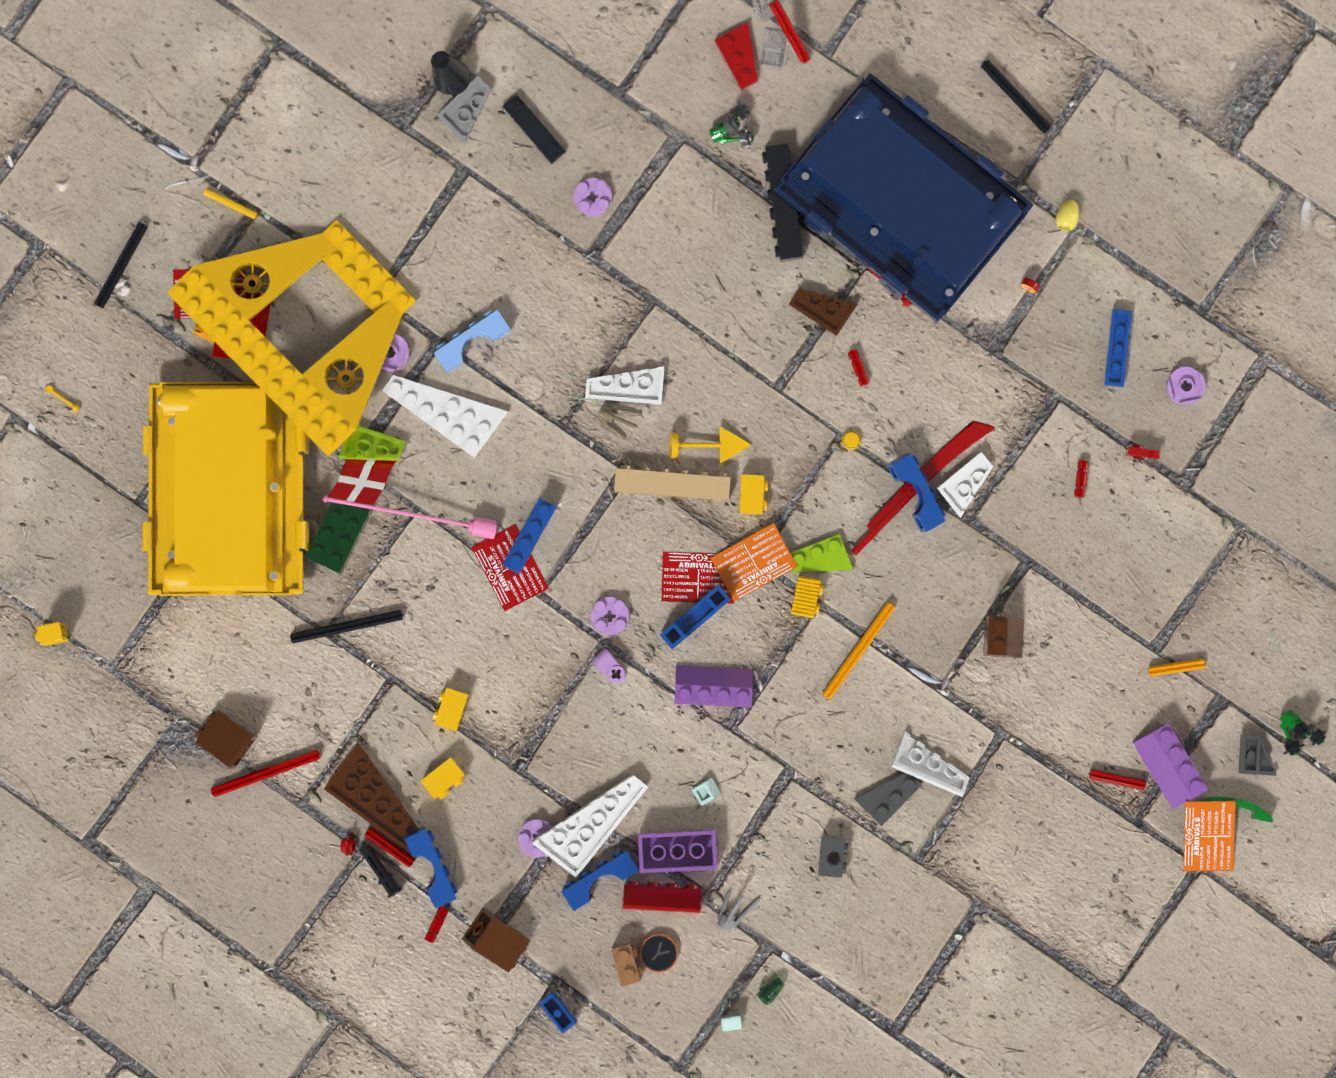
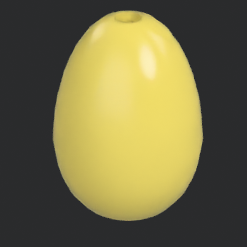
(1067, 215)

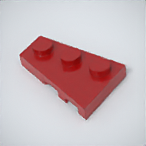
(739, 55)

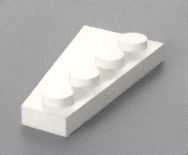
(927, 766)

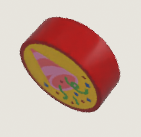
(1030, 285)

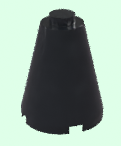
(449, 73)

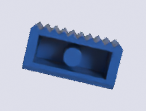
(558, 1012)

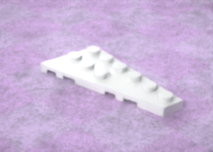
(455, 417)
(584, 832)

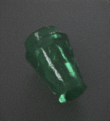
(770, 991)

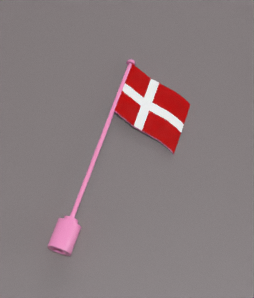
(364, 481)

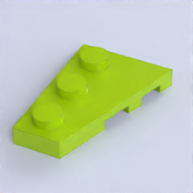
(371, 445)
(822, 556)

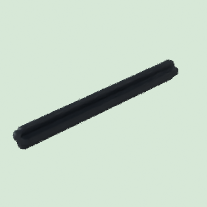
(346, 626)

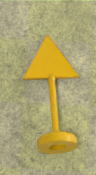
(728, 445)

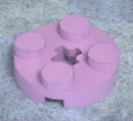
(601, 203)
(401, 357)
(1194, 392)
(618, 623)
(526, 836)

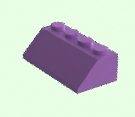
(713, 686)
(1170, 766)

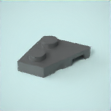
(1254, 757)

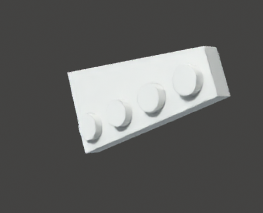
(634, 387)

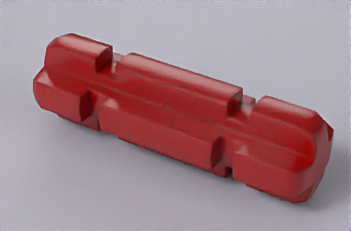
(858, 367)
(1081, 479)
(436, 924)

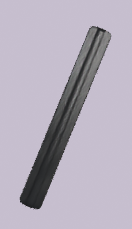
(1015, 96)
(120, 265)

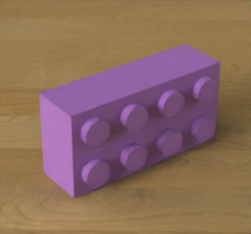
(677, 851)

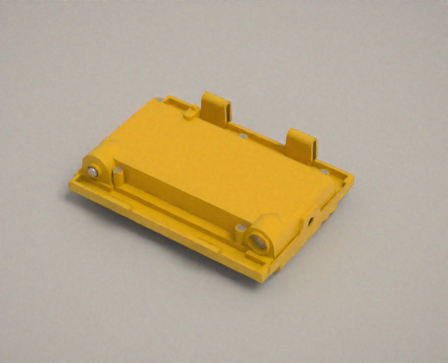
(223, 492)

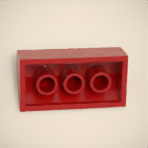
(662, 898)

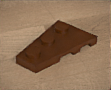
(823, 310)

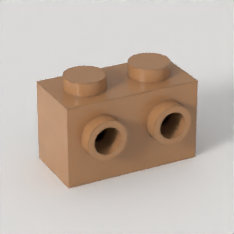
(626, 965)

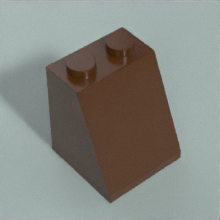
(1003, 637)
(225, 739)
(496, 940)

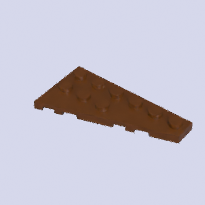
(368, 794)

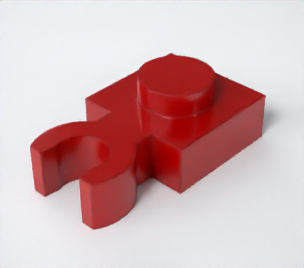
(1138, 451)

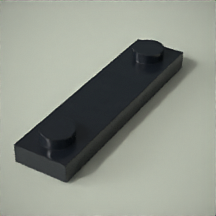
(534, 129)

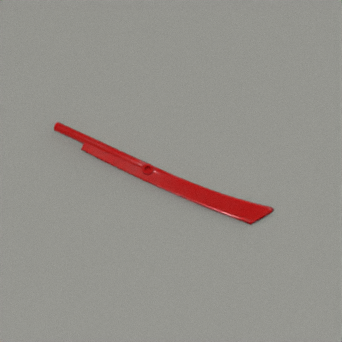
(950, 451)

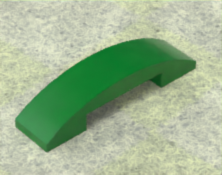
(1257, 813)

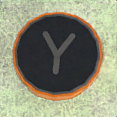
(658, 953)

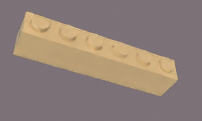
(672, 484)

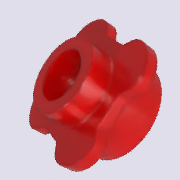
(348, 845)

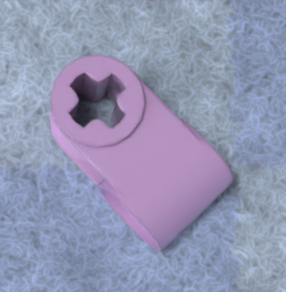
(607, 664)

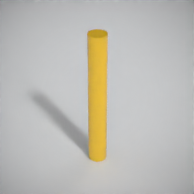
(229, 203)

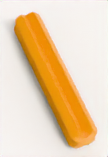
(1176, 667)

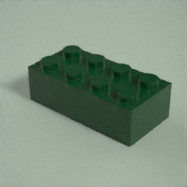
(338, 535)

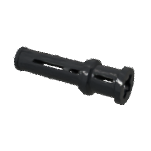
(385, 879)

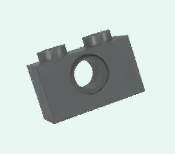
(827, 846)

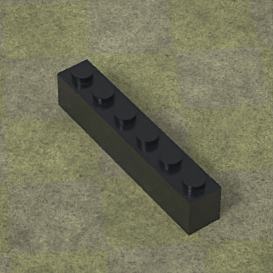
(783, 214)

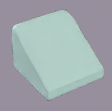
(706, 791)
(731, 1022)

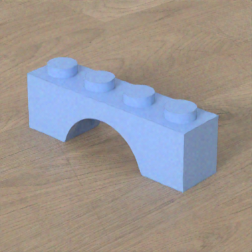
(491, 326)

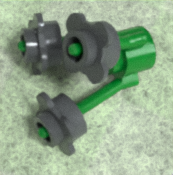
(731, 125)

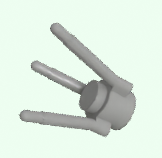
(728, 920)

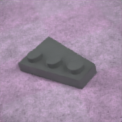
(889, 797)

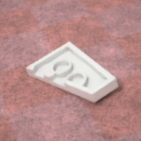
(964, 483)

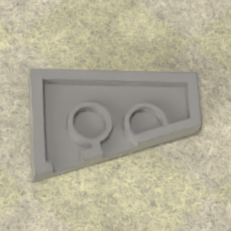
(465, 108)

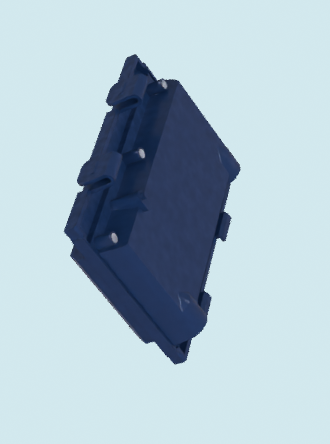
(903, 197)

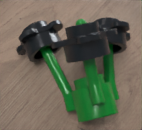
(1301, 730)

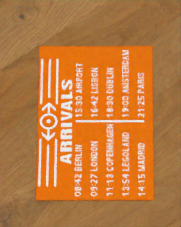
(754, 562)
(1209, 836)

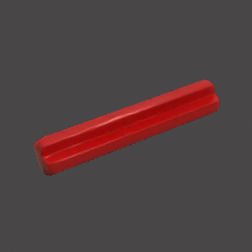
(1117, 779)
(389, 847)

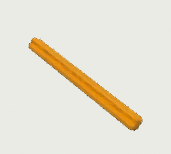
(858, 650)

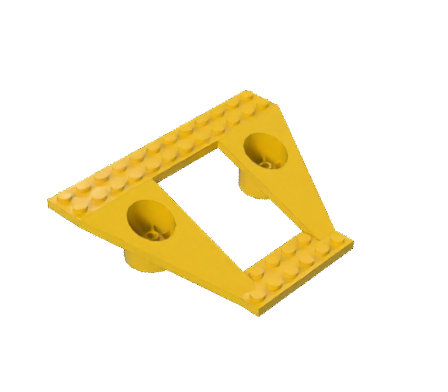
(212, 302)

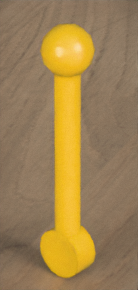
(75, 407)

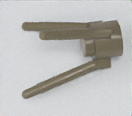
(607, 415)

